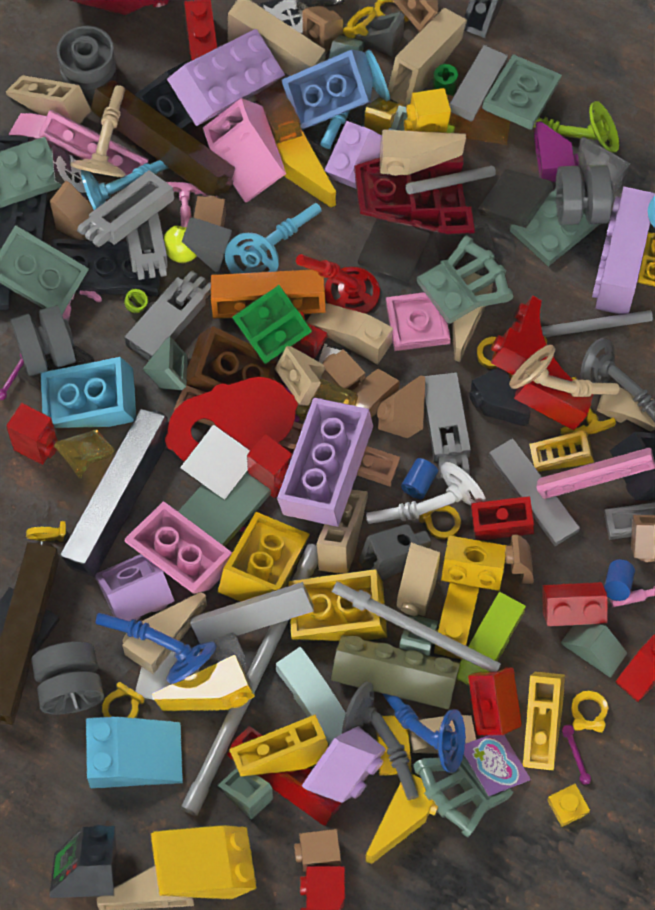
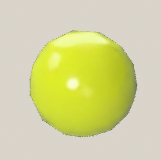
(175, 248)

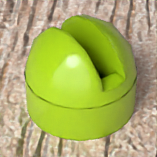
(138, 298)

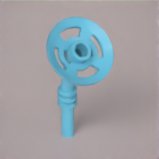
(380, 87)
(98, 193)
(260, 244)

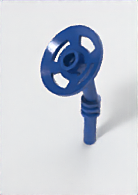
(186, 657)
(444, 740)

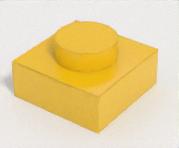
(568, 805)

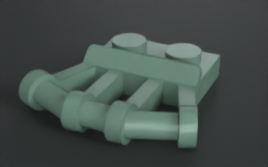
(450, 292)
(473, 792)

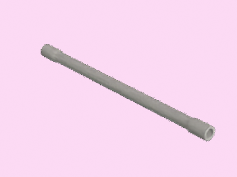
(200, 787)

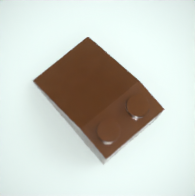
(225, 360)

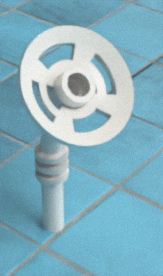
(458, 490)

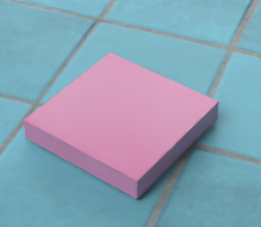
(416, 322)

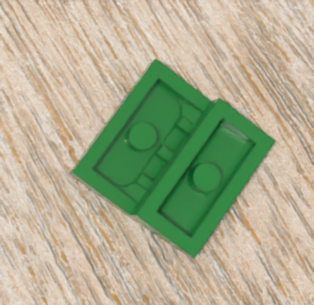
(272, 324)

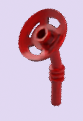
(350, 285)

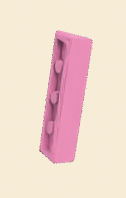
(84, 142)
(596, 473)

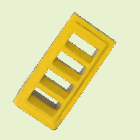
(563, 461)

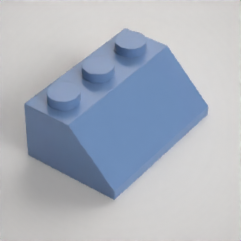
(330, 87)

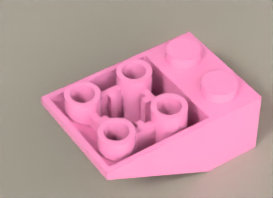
(246, 142)

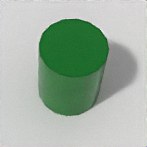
(445, 77)

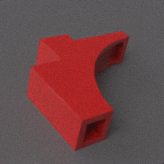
(519, 345)

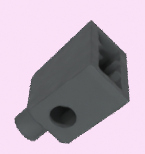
(389, 550)

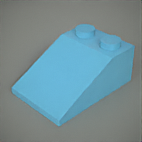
(90, 394)
(133, 752)

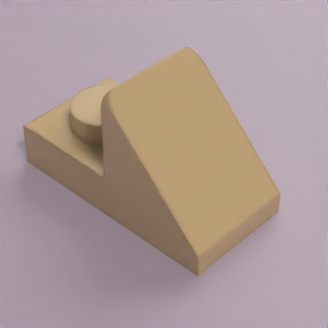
(300, 374)

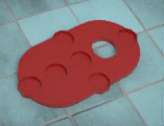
(240, 410)

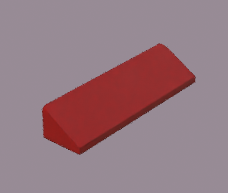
(290, 786)

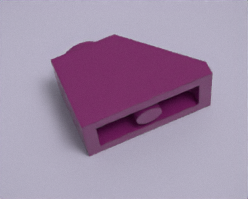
(552, 151)

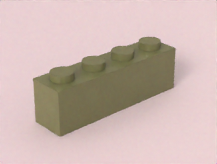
(395, 671)

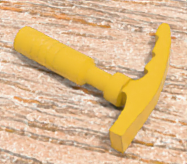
(594, 425)

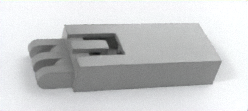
(131, 206)
(143, 238)
(164, 319)
(442, 410)

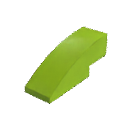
(493, 633)

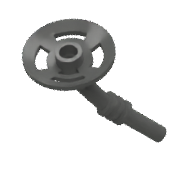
(605, 368)
(361, 713)

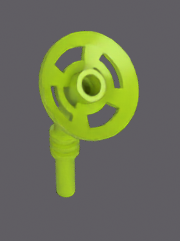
(601, 128)

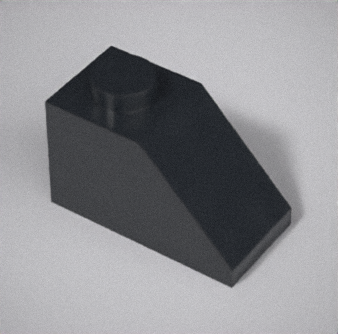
(481, 15)
(496, 398)

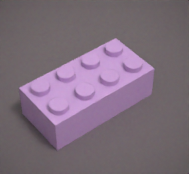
(225, 75)
(623, 251)
(325, 462)

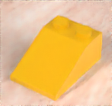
(262, 559)
(335, 615)
(203, 862)

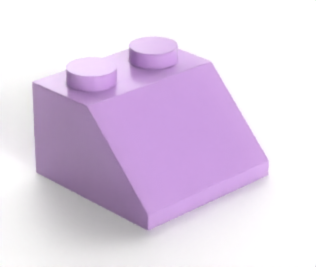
(352, 148)
(134, 588)
(346, 766)

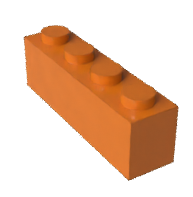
(236, 291)

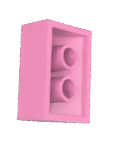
(180, 548)

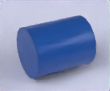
(419, 478)
(619, 580)

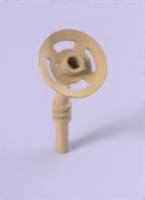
(99, 161)
(536, 371)

